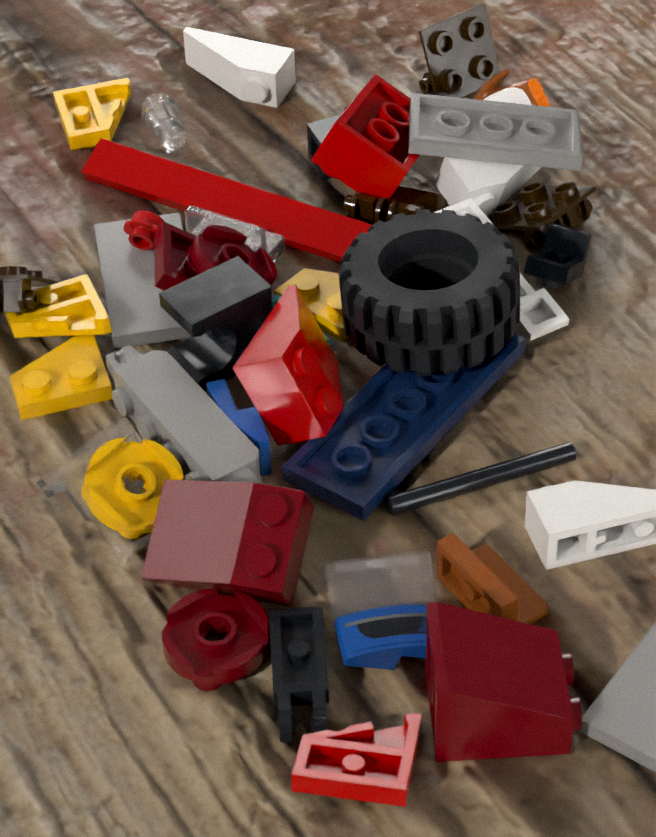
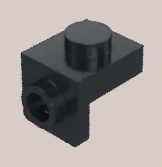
(561, 256)

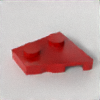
(359, 762)

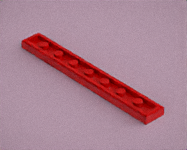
(180, 186)

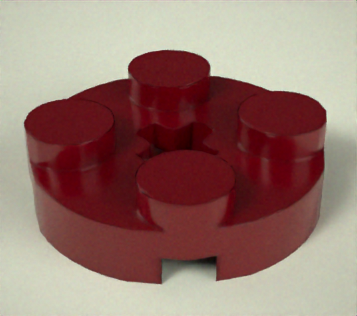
(224, 243)
(221, 661)

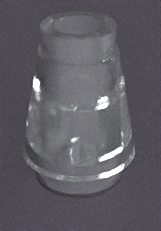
(164, 120)

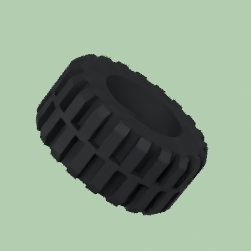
(430, 292)

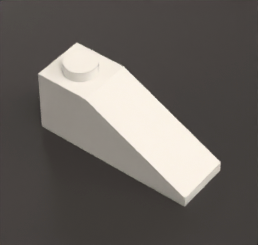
(242, 66)
(481, 180)
(588, 521)

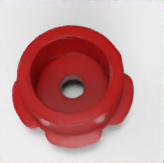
(142, 229)

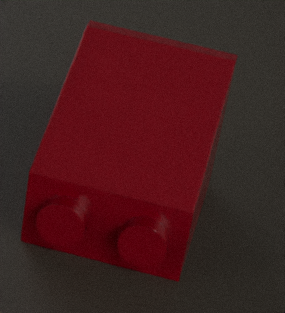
(496, 687)

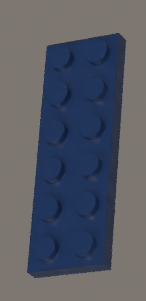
(390, 431)

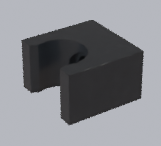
(222, 316)

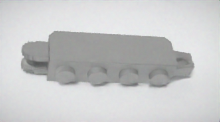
(181, 417)

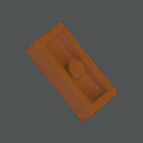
(486, 582)

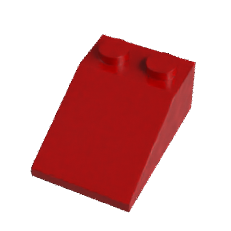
(370, 141)
(292, 373)

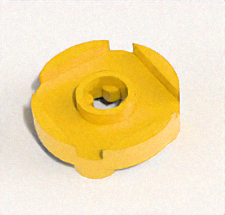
(106, 492)

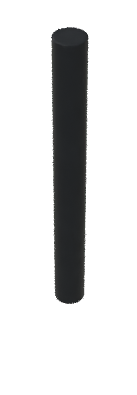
(480, 478)

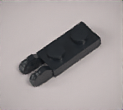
(299, 666)

